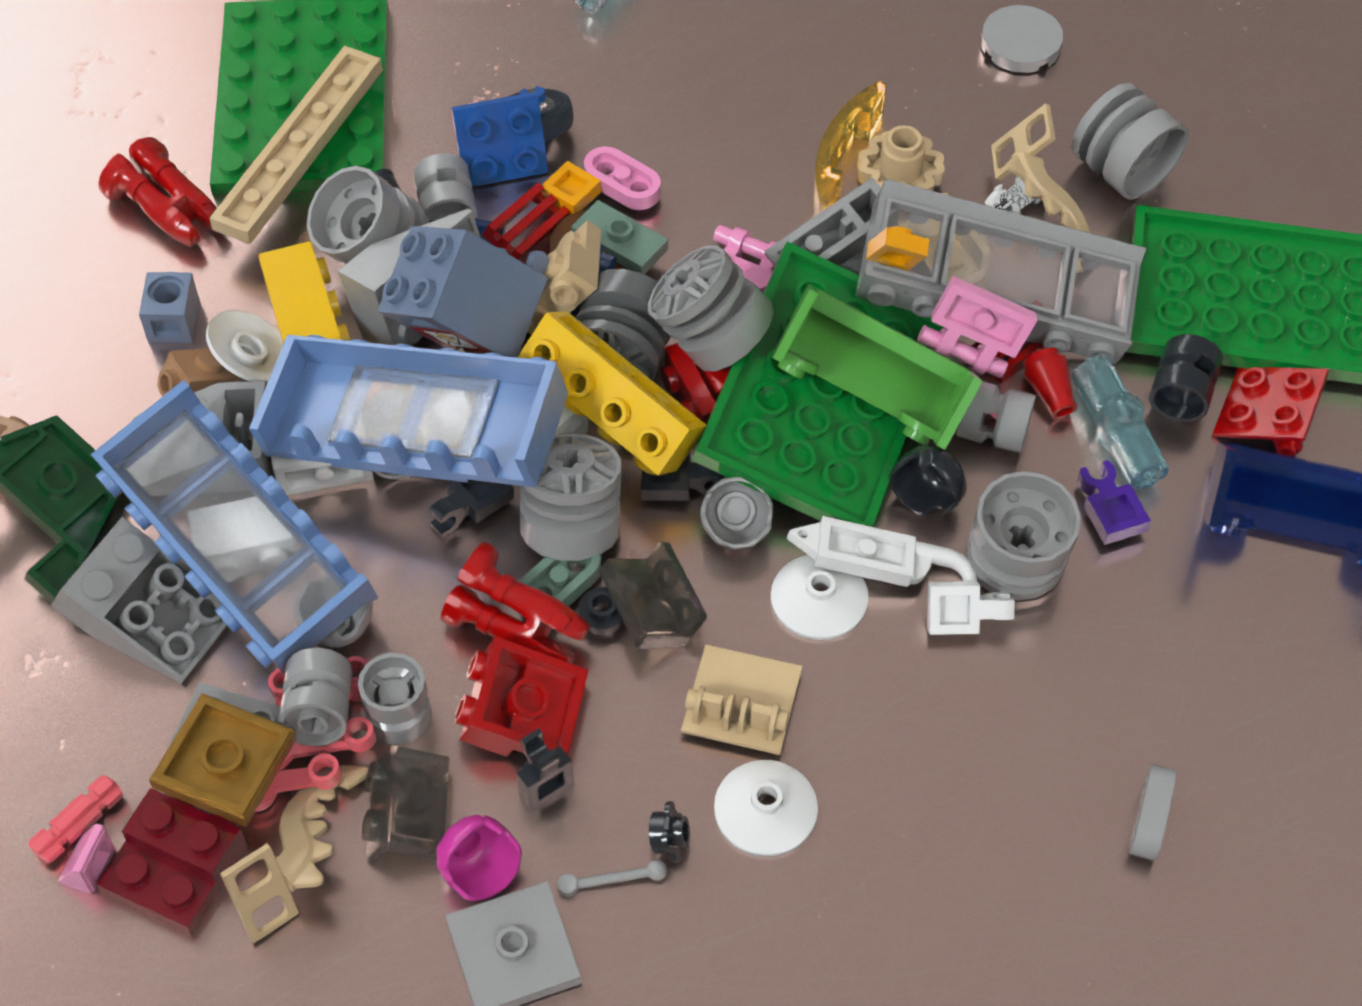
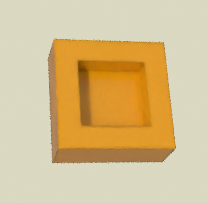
(572, 187)
(898, 248)

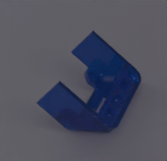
(1284, 497)

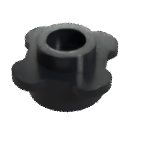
(669, 832)

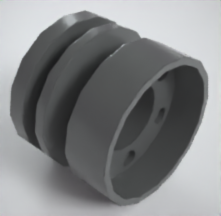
(621, 318)

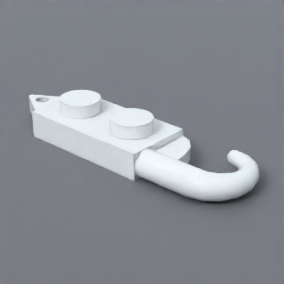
(875, 552)

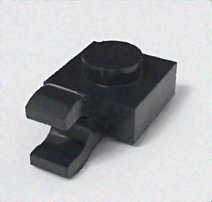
(678, 483)
(473, 499)
(544, 772)

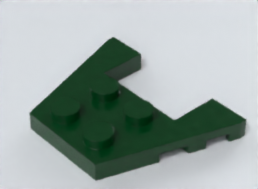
(54, 483)

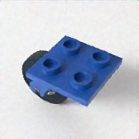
(508, 134)

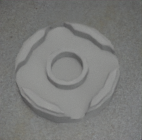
(1022, 38)

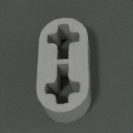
(1153, 812)

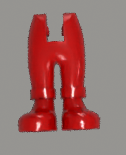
(171, 214)
(538, 607)

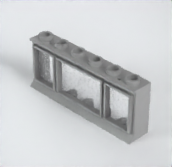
(1069, 277)

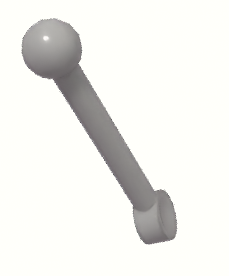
(569, 885)

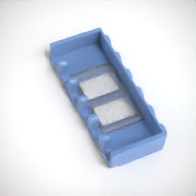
(411, 410)

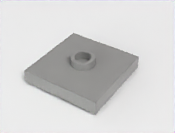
(513, 948)

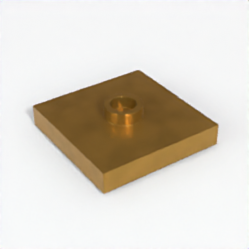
(223, 759)

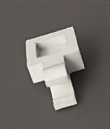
(959, 607)

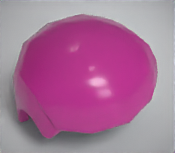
(478, 857)

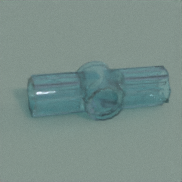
(1119, 422)

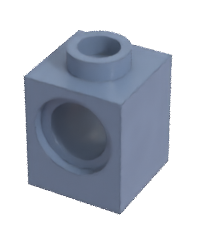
(169, 307)

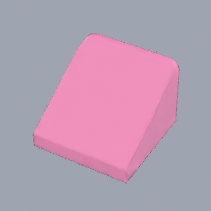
(88, 860)

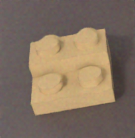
(570, 272)

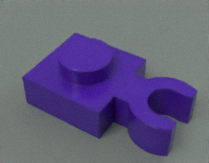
(1112, 509)

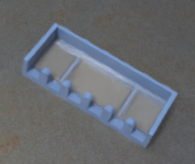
(231, 527)

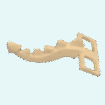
(1032, 170)
(295, 865)

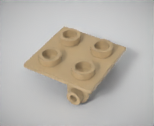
(741, 699)

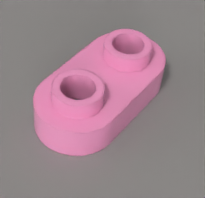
(626, 178)

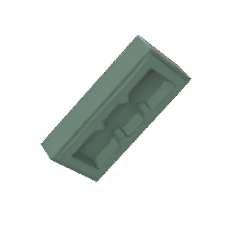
(625, 238)

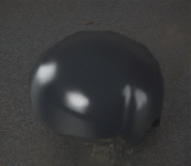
(928, 480)

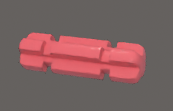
(75, 819)

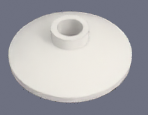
(244, 344)
(814, 612)
(760, 827)

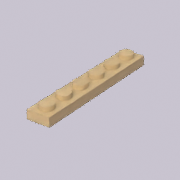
(296, 145)

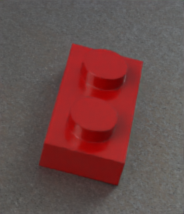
(684, 379)

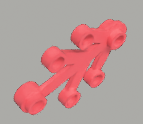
(307, 777)

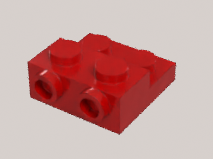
(518, 694)

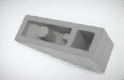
(836, 231)

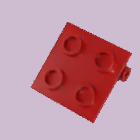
(1272, 405)

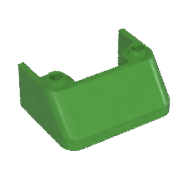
(877, 366)

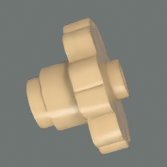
(901, 157)

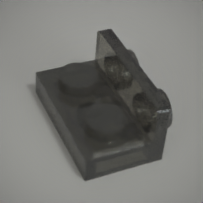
(654, 598)
(406, 803)

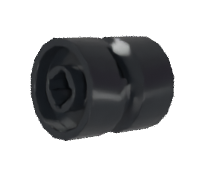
(1186, 378)

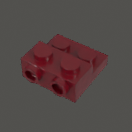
(172, 860)

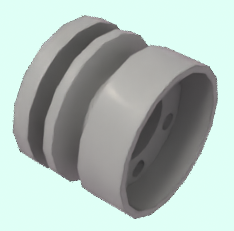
(1129, 141)
(358, 210)
(710, 308)
(575, 500)
(1023, 534)

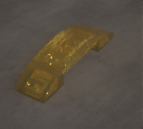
(855, 119)

